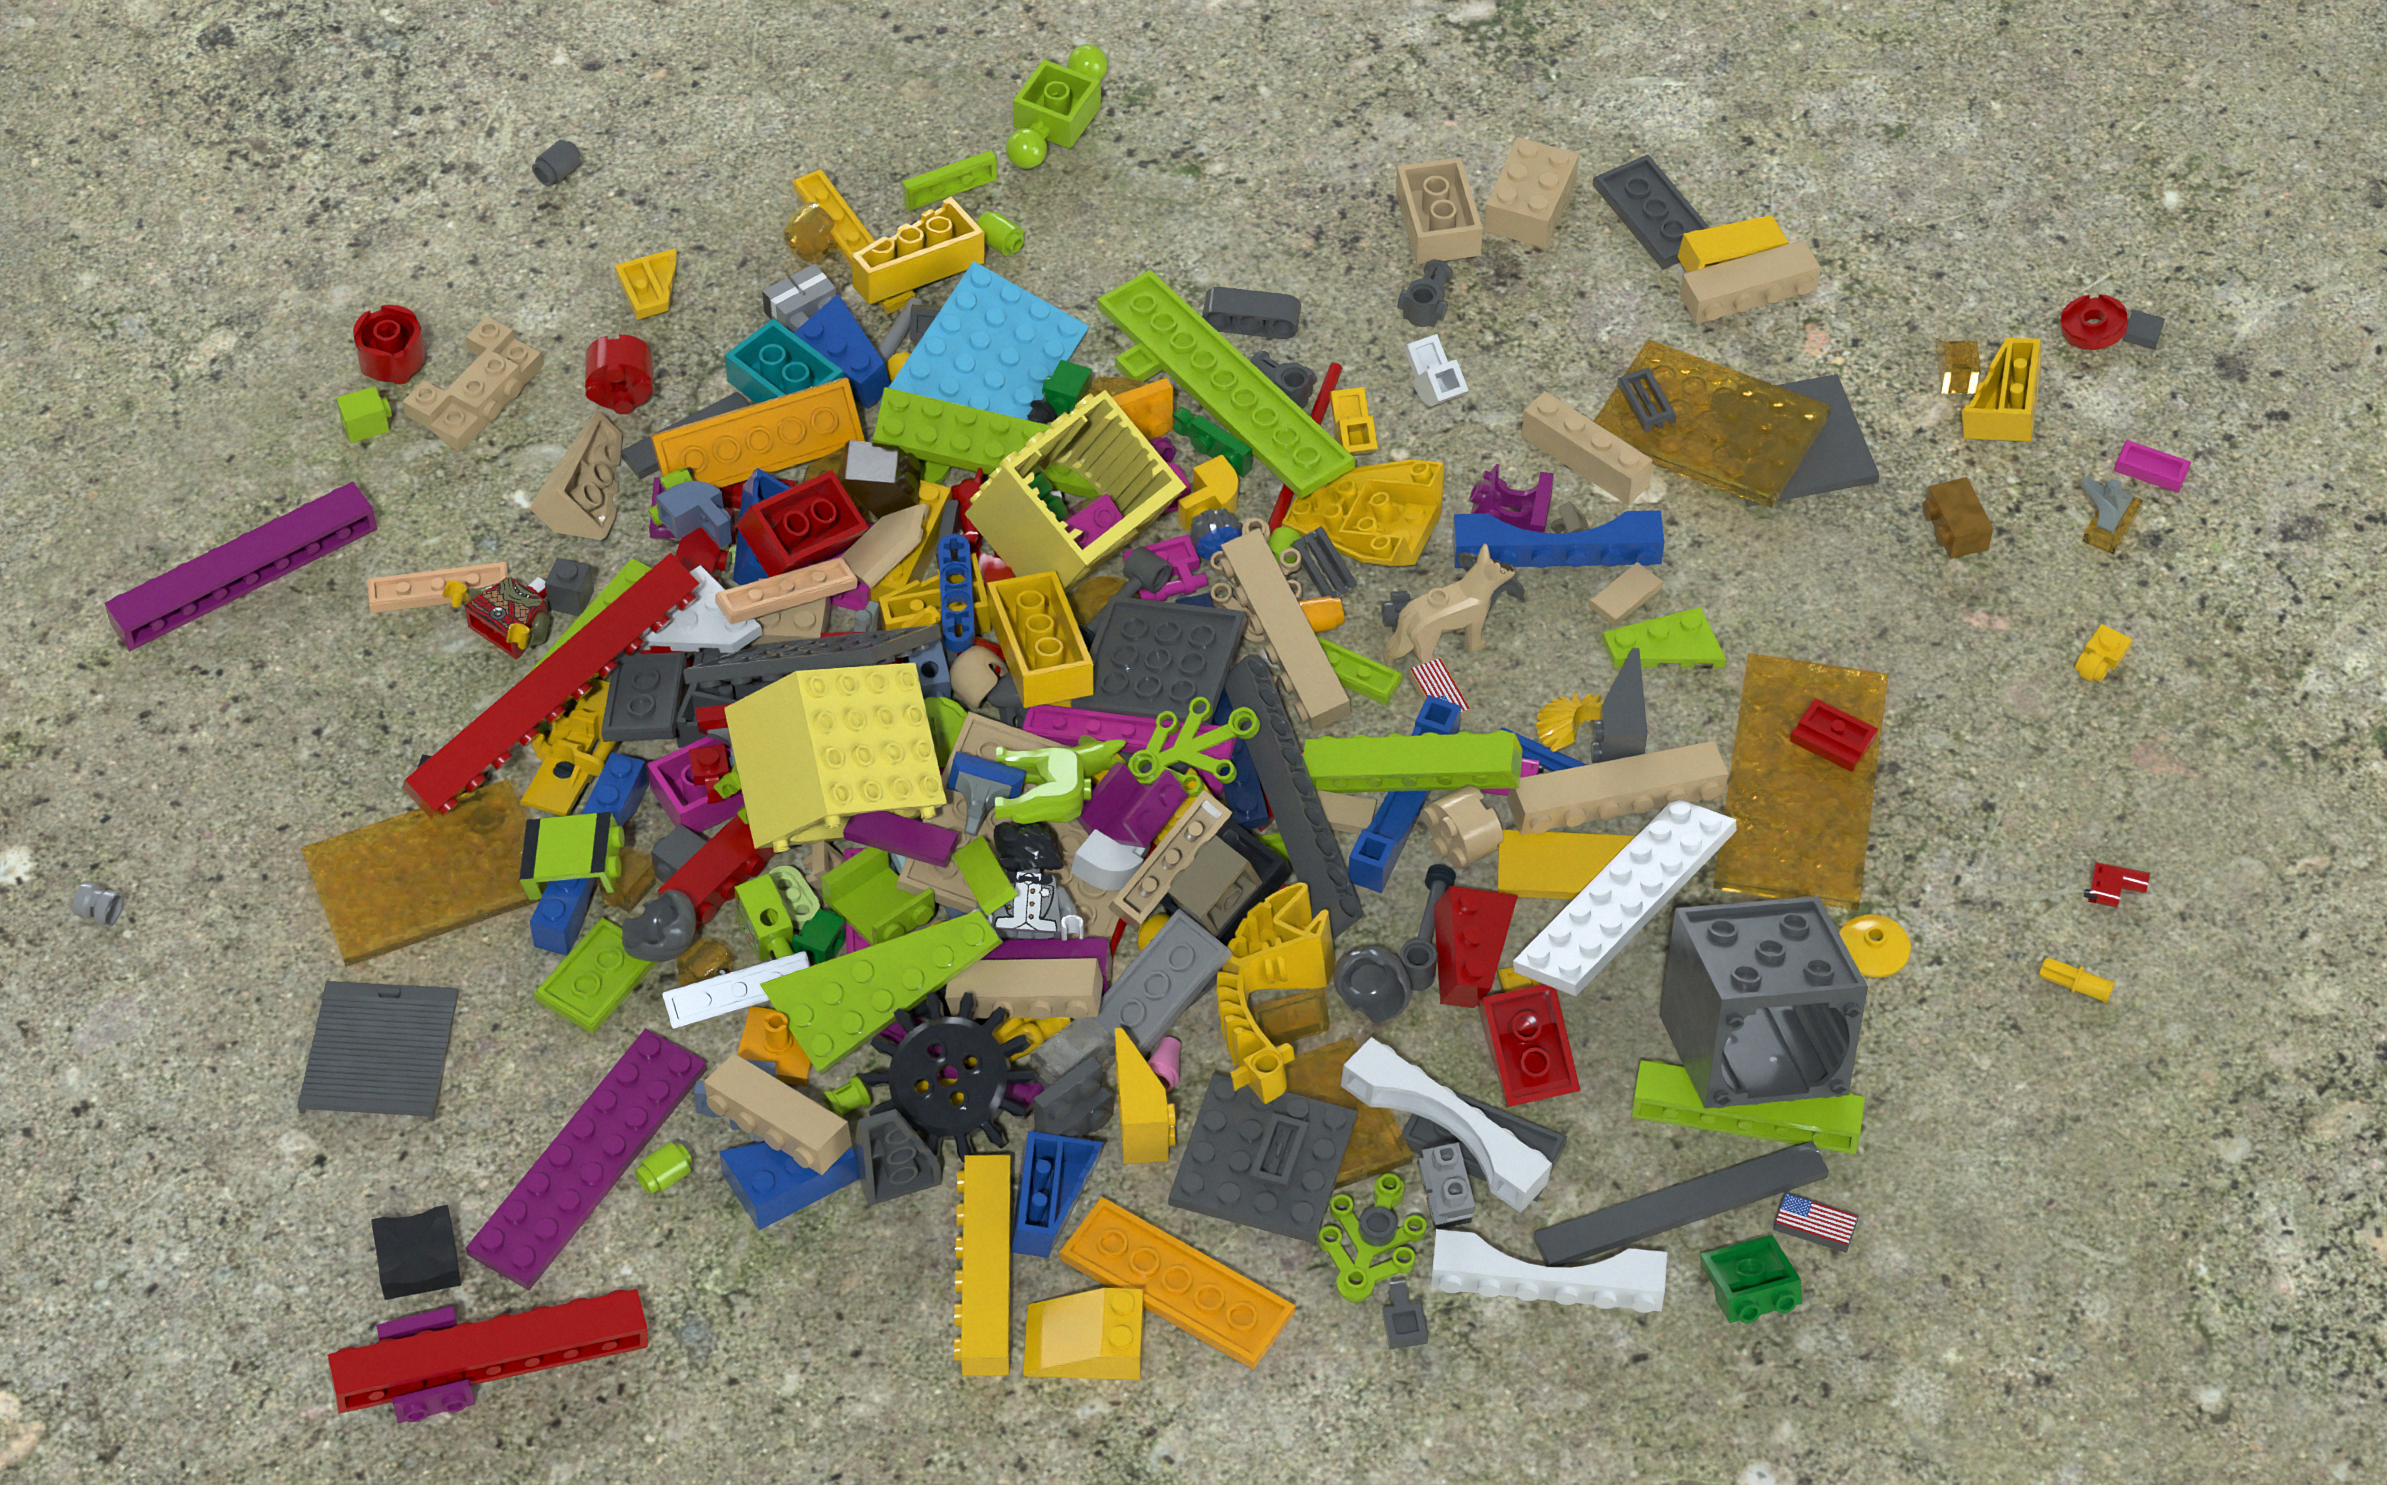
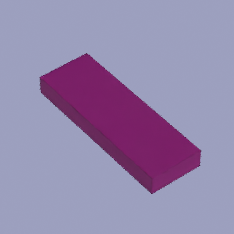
(902, 837)

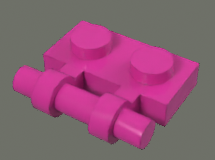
(1183, 559)

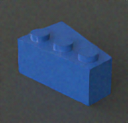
(843, 342)
(756, 489)
(775, 1185)

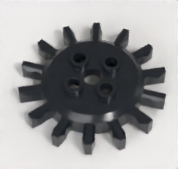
(983, 1088)

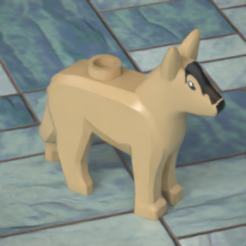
(1449, 608)

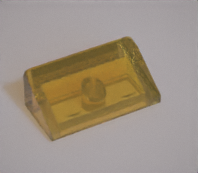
(1293, 1017)

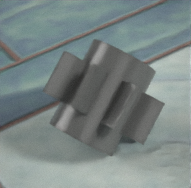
(1391, 609)

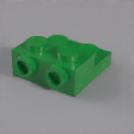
(1752, 1279)

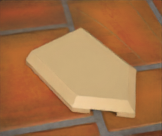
(886, 544)

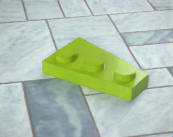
(1667, 639)

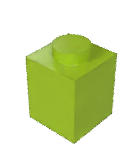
(364, 414)

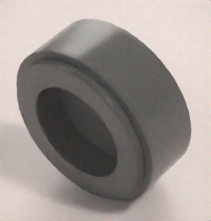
(1377, 1226)

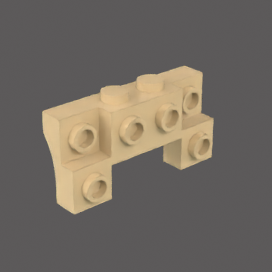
(480, 390)

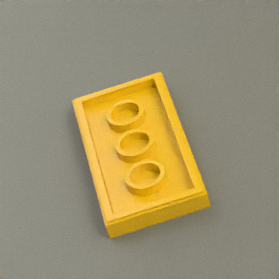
(1554, 862)

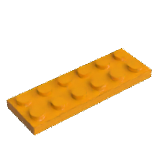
(762, 435)
(1178, 1282)

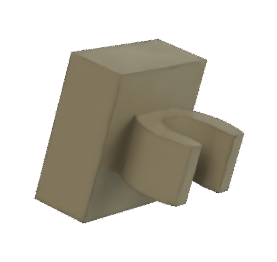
(1572, 520)

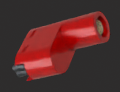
(2110, 879)

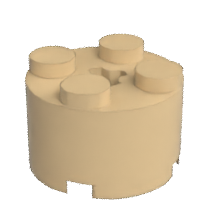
(1462, 827)

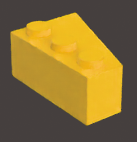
(912, 598)

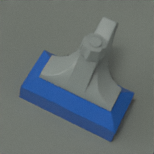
(980, 784)

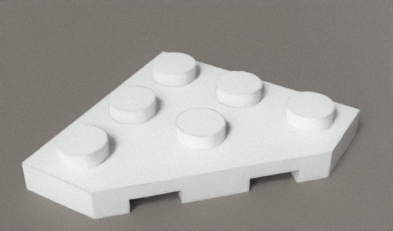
(703, 623)

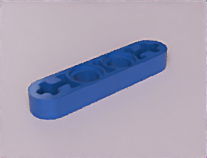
(956, 593)

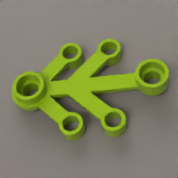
(1188, 748)
(1361, 1268)

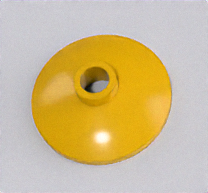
(1873, 957)

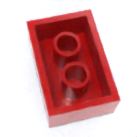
(802, 525)

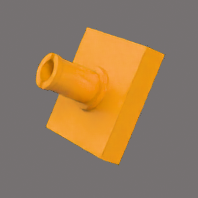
(770, 1040)

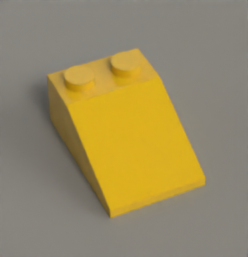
(1143, 1109)
(1086, 1335)

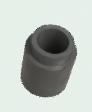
(556, 162)

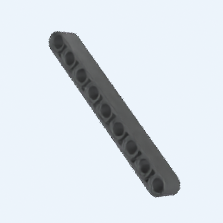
(1293, 795)

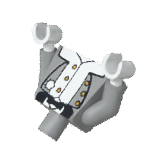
(1038, 910)

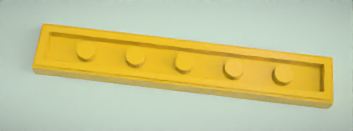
(847, 227)

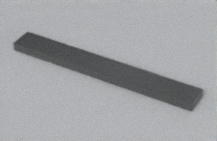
(1680, 1205)

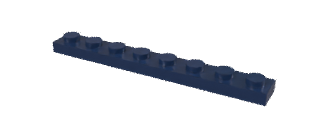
(1244, 792)

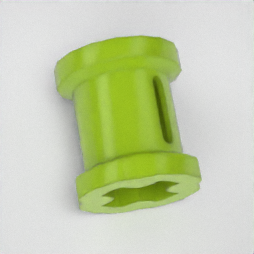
(846, 1097)

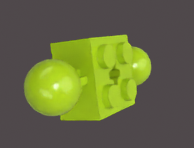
(1056, 105)

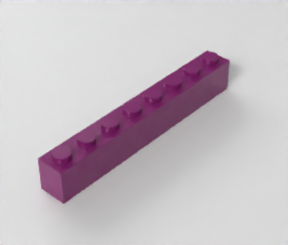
(240, 566)

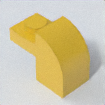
(1351, 420)
(1214, 488)

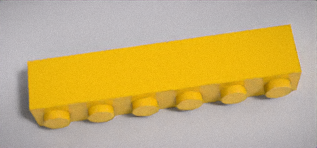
(986, 1265)

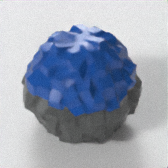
(1212, 530)

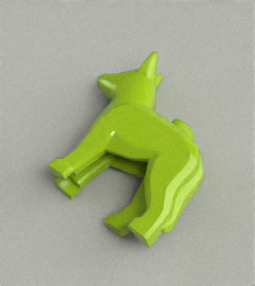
(1060, 779)

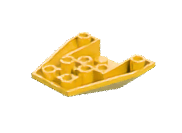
(1375, 511)

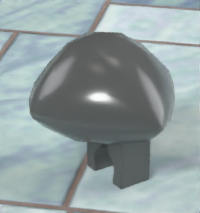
(1006, 699)

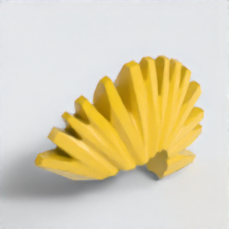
(1563, 717)

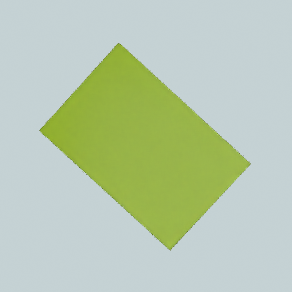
(593, 978)

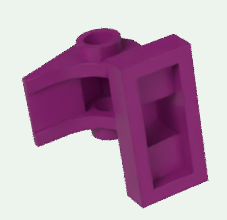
(1494, 494)

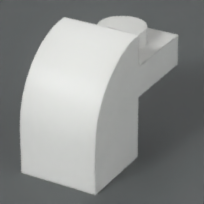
(1435, 377)
(1107, 863)

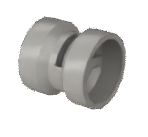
(97, 903)

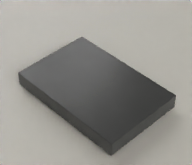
(644, 697)

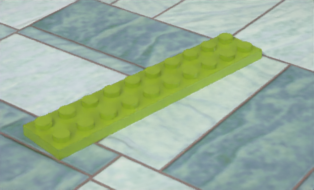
(1226, 384)

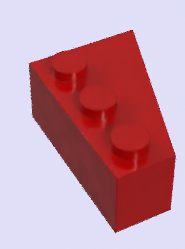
(1469, 942)

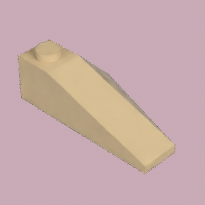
(582, 485)

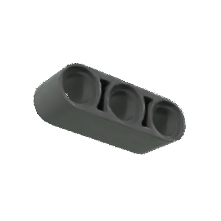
(1252, 312)

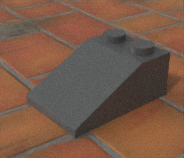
(1623, 717)

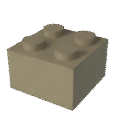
(1214, 885)

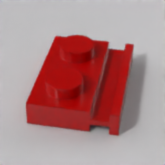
(1833, 735)

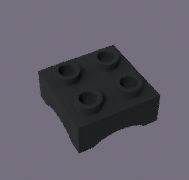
(416, 1253)

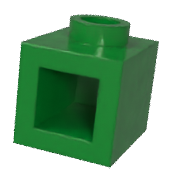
(1067, 386)

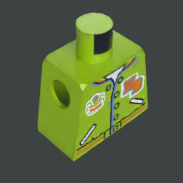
(764, 918)

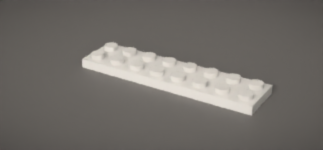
(1624, 897)

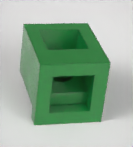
(821, 936)

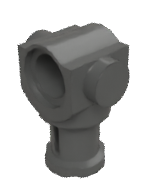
(1424, 298)
(1291, 378)

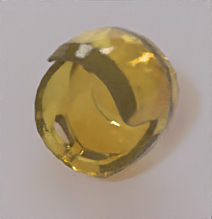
(807, 233)

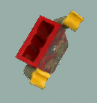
(504, 612)

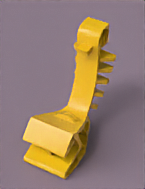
(1272, 950)

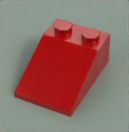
(1529, 1044)

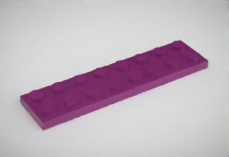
(586, 1159)

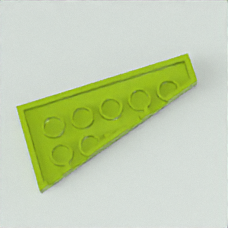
(853, 996)

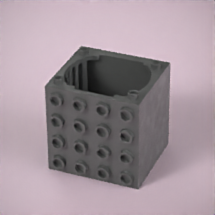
(1762, 1002)

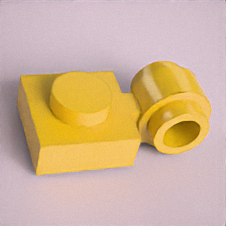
(2102, 652)

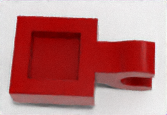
(709, 767)

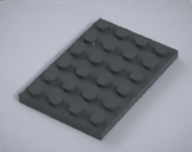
(828, 652)

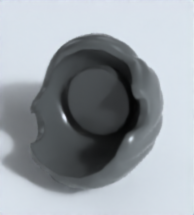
(662, 929)
(1373, 983)

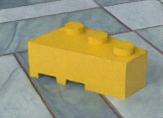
(2008, 395)

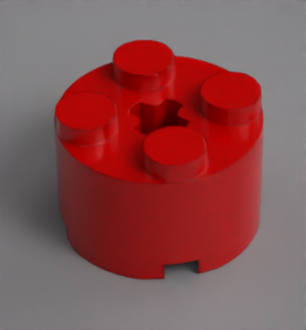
(389, 344)
(619, 373)

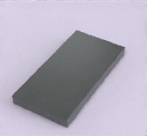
(1650, 207)
(1425, 1134)

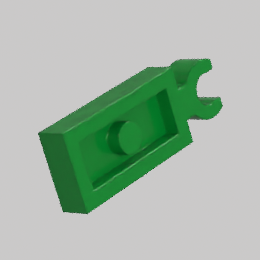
(1213, 440)

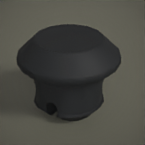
(1043, 411)

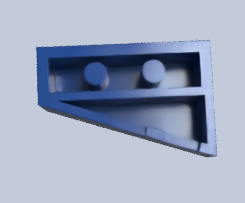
(1049, 1186)

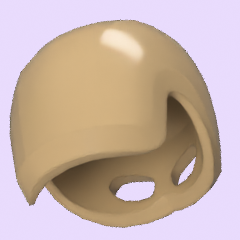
(972, 676)

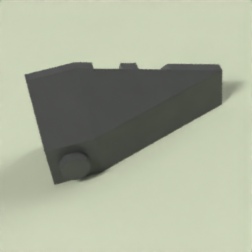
(892, 1158)

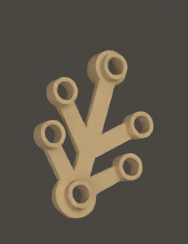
(1230, 602)

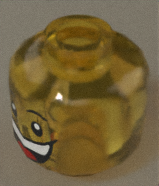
(702, 962)

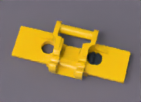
(566, 754)

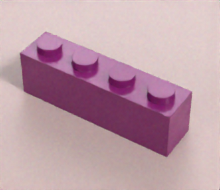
(1057, 949)

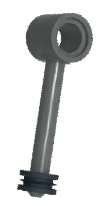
(1144, 571)
(1420, 955)

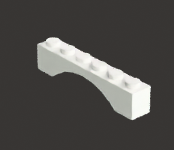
(1388, 1081)
(1626, 1281)

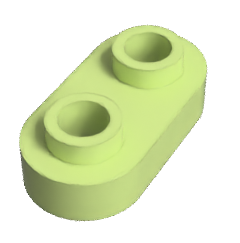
(798, 897)

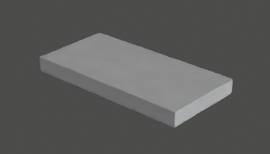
(1162, 981)

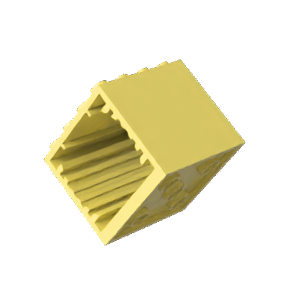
(1105, 451)
(833, 749)

